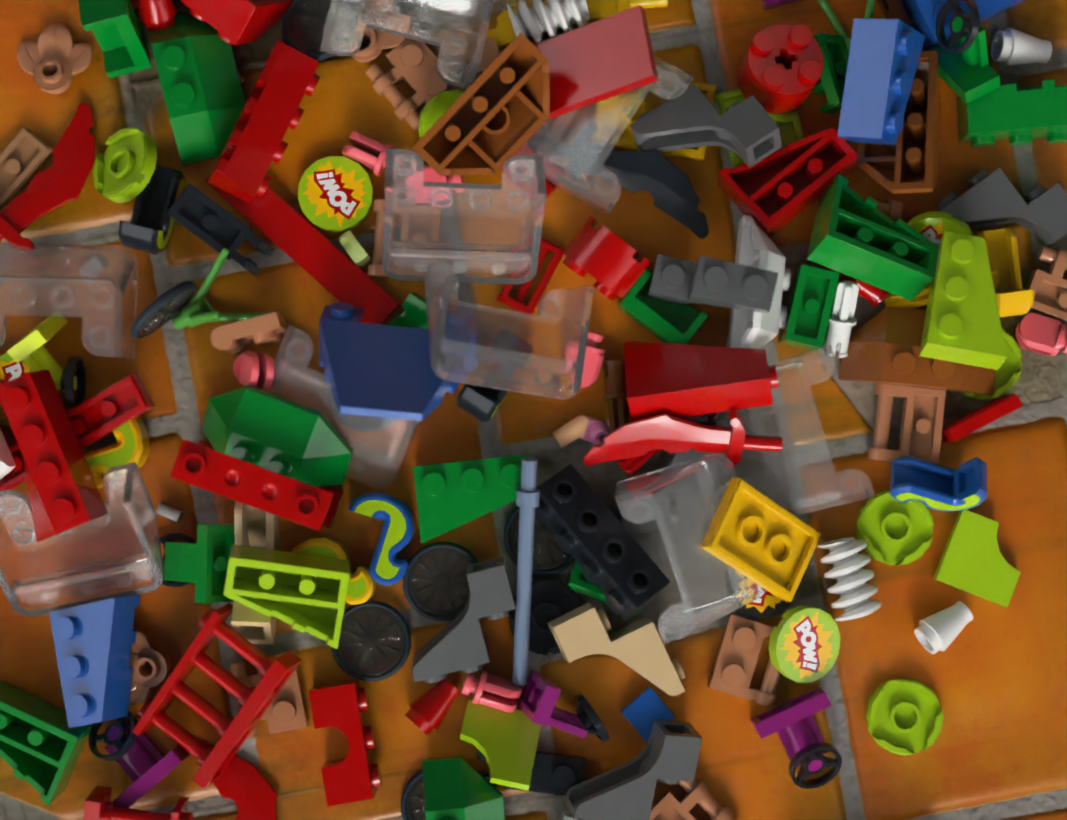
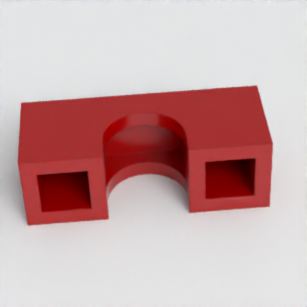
(343, 707)

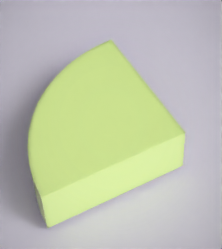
(354, 249)

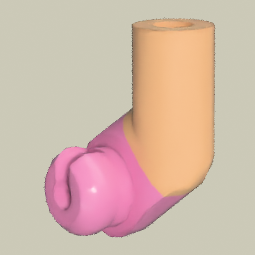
(584, 428)

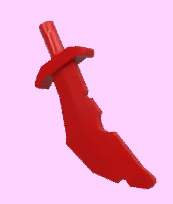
(55, 186)
(677, 436)
(248, 790)

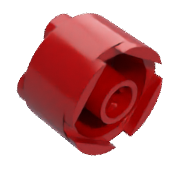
(781, 67)
(605, 259)

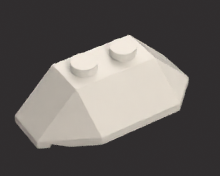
(757, 250)

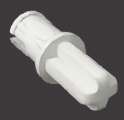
(842, 317)

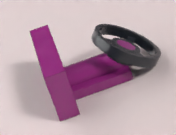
(539, 703)
(801, 737)
(135, 755)

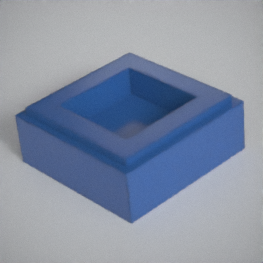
(646, 709)

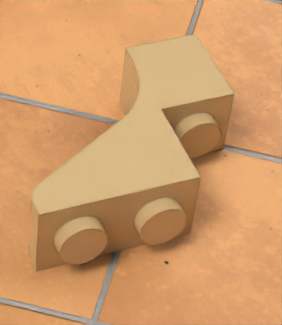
(258, 530)
(636, 645)

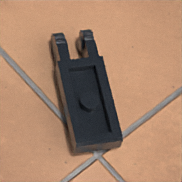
(216, 226)
(551, 772)

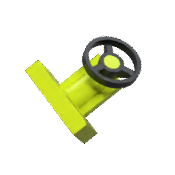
(32, 351)

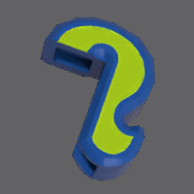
(938, 485)
(395, 534)

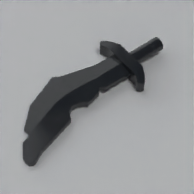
(664, 182)

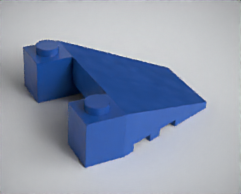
(378, 366)

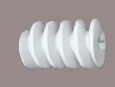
(548, 17)
(850, 578)

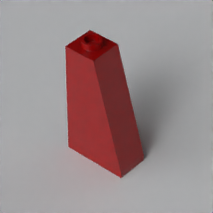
(695, 379)

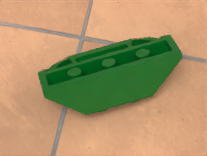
(197, 86)
(277, 435)
(459, 792)

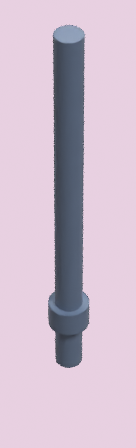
(527, 499)

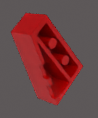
(788, 179)

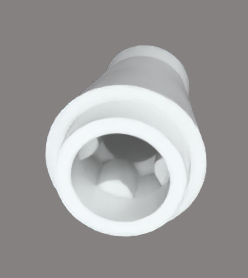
(1017, 48)
(941, 628)

